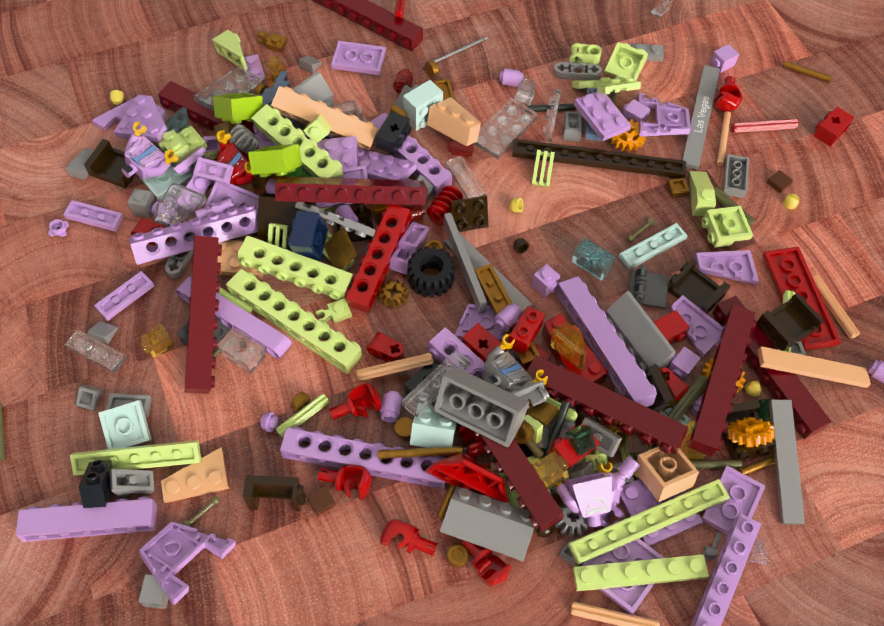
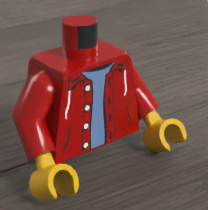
(232, 156)

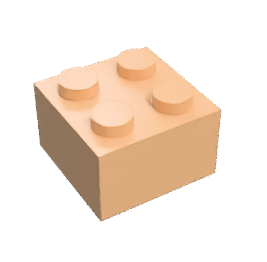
(666, 473)

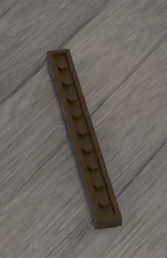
(601, 158)

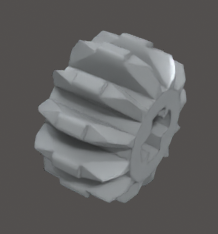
(244, 138)
(571, 527)

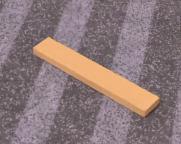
(813, 367)

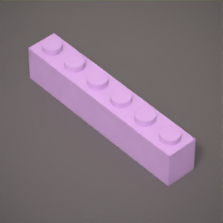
(75, 521)

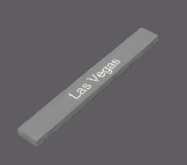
(700, 117)

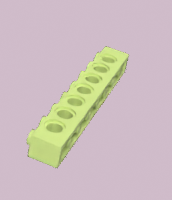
(343, 360)

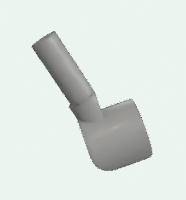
(711, 551)

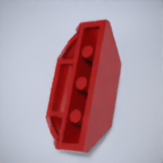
(466, 473)

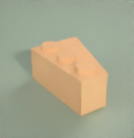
(454, 121)

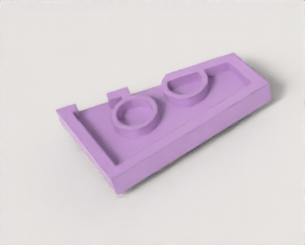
(729, 265)
(703, 330)

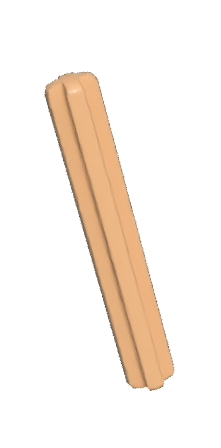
(835, 308)
(395, 366)
(610, 616)

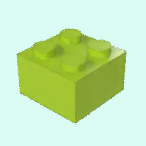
(237, 107)
(275, 159)

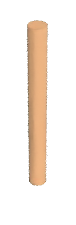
(723, 140)

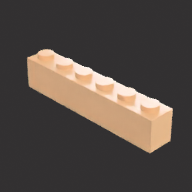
(305, 110)

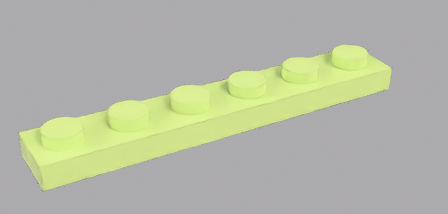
(140, 456)
(640, 572)

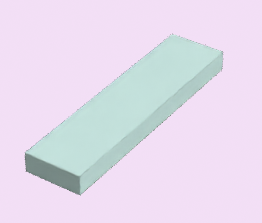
(652, 246)

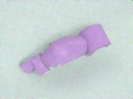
(625, 471)

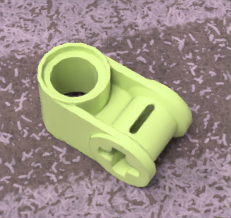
(586, 54)

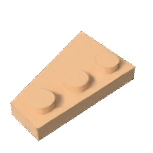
(197, 478)

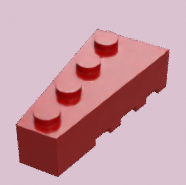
(593, 368)

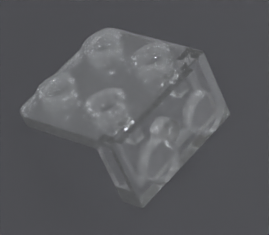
(178, 205)

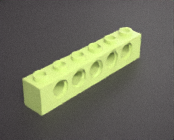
(269, 116)
(289, 260)

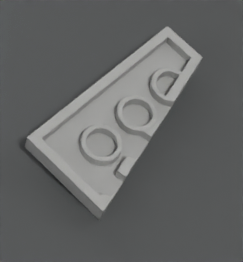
(333, 219)

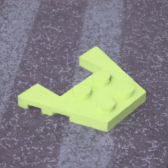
(608, 85)

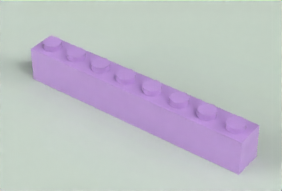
(605, 342)

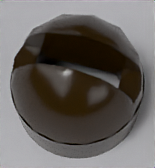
(520, 245)
(546, 533)

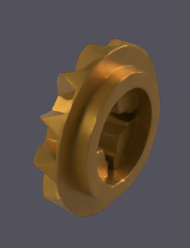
(399, 297)

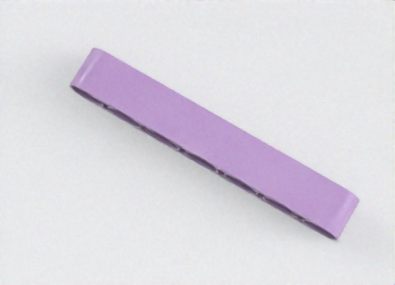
(240, 320)

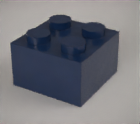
(308, 235)

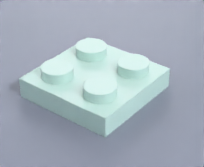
(125, 425)

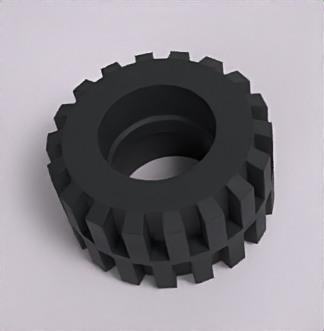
(433, 259)

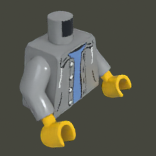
(506, 372)

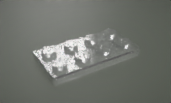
(233, 82)
(504, 127)

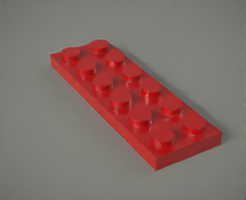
(791, 273)

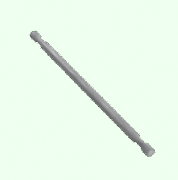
(458, 50)

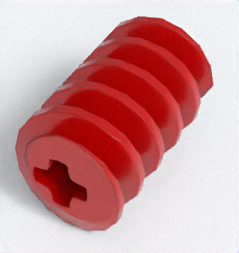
(442, 204)

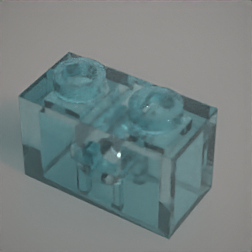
(593, 259)

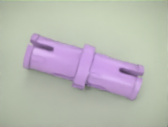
(219, 207)

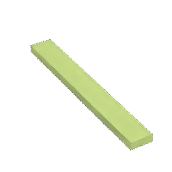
(648, 521)

